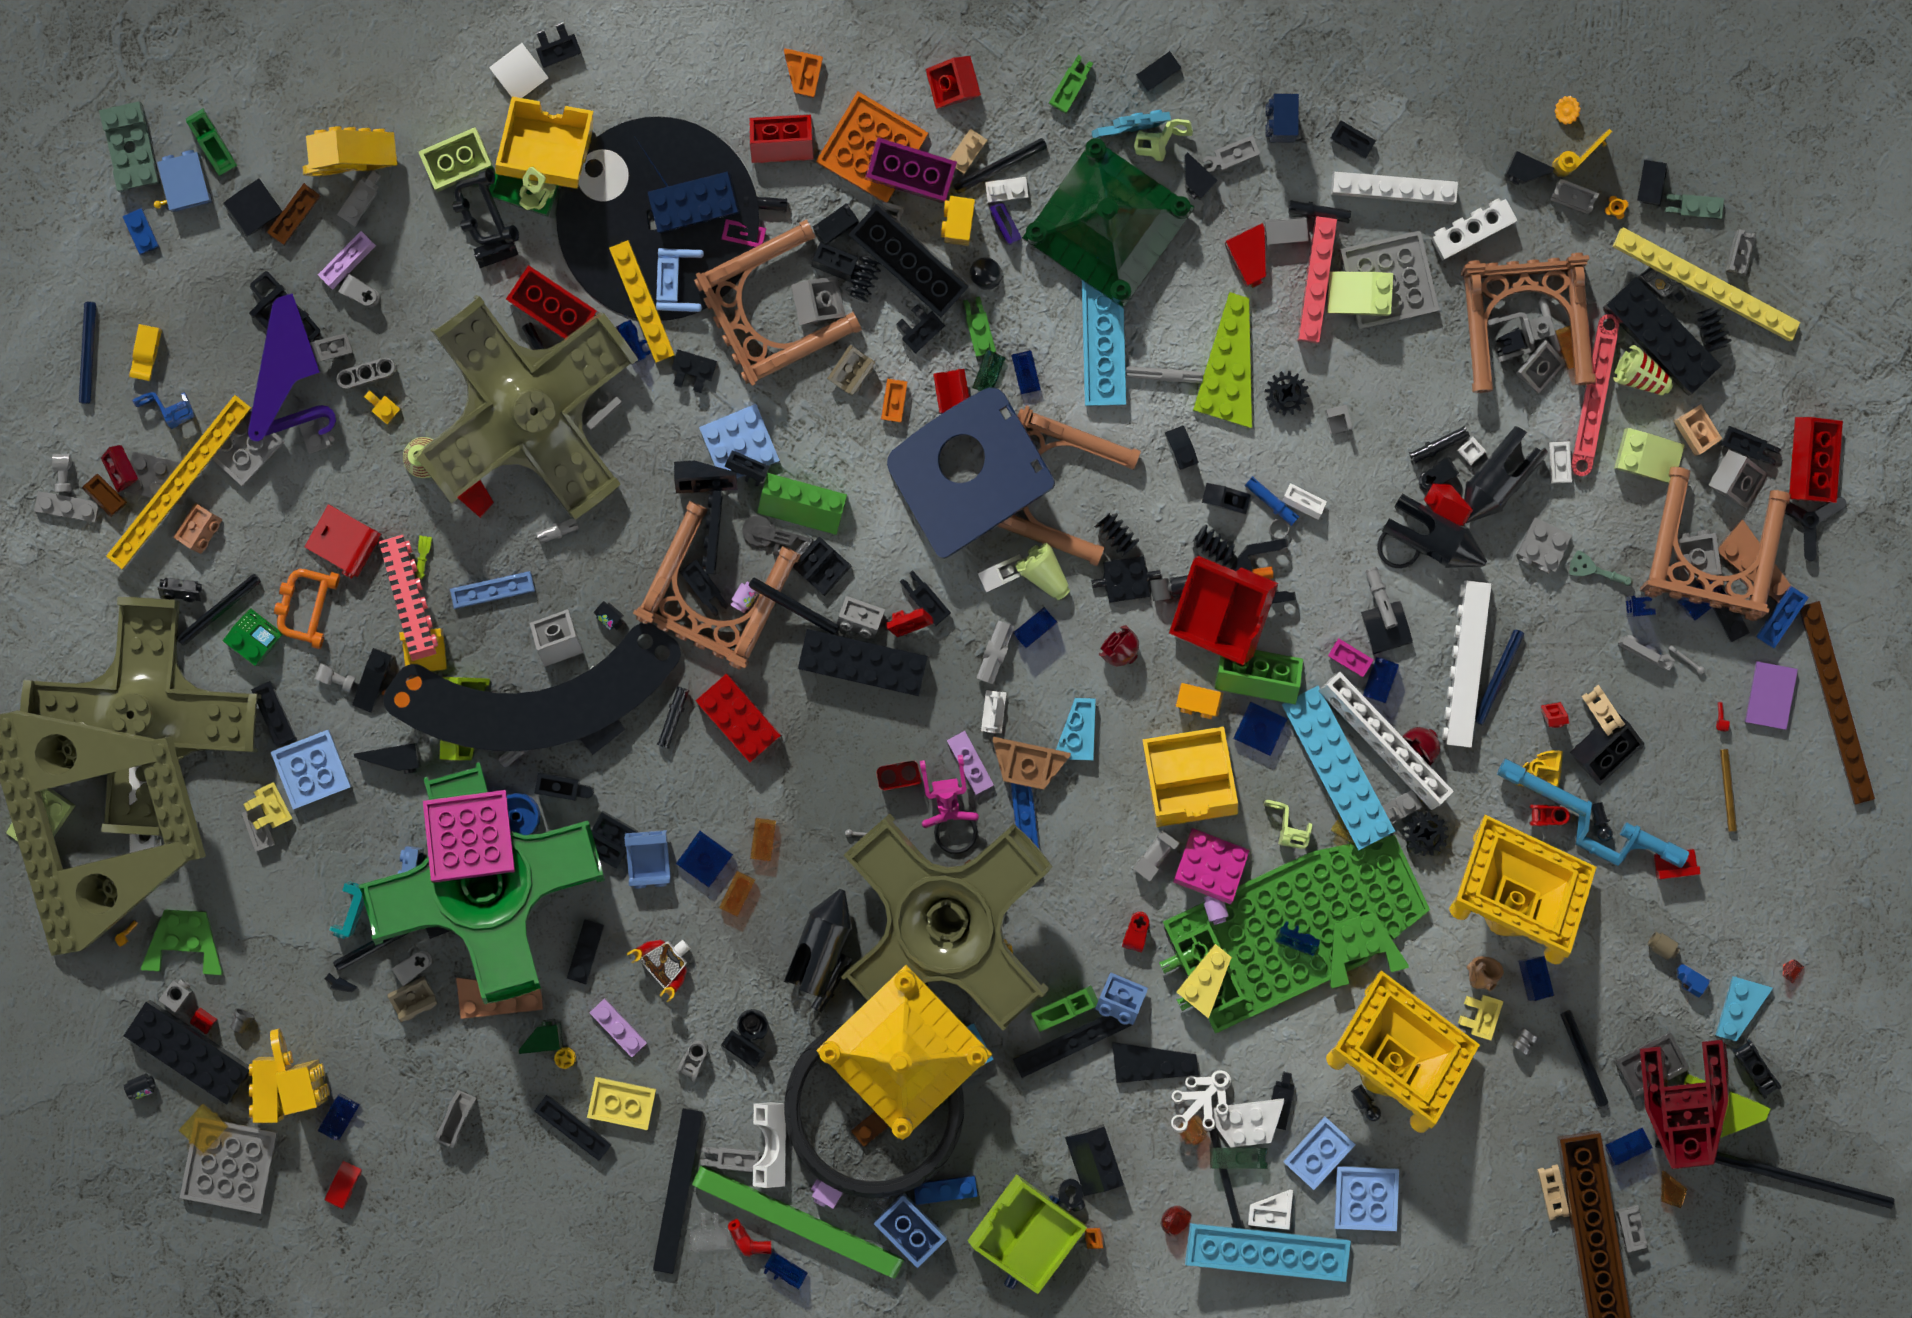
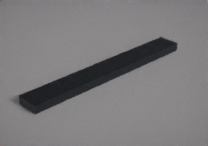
(677, 1190)

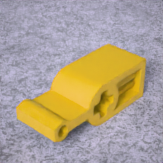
(145, 352)

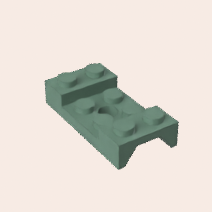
(125, 125)

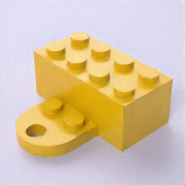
(349, 150)
(298, 1085)

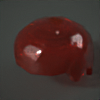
(1175, 1220)

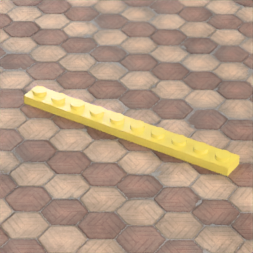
(1706, 284)

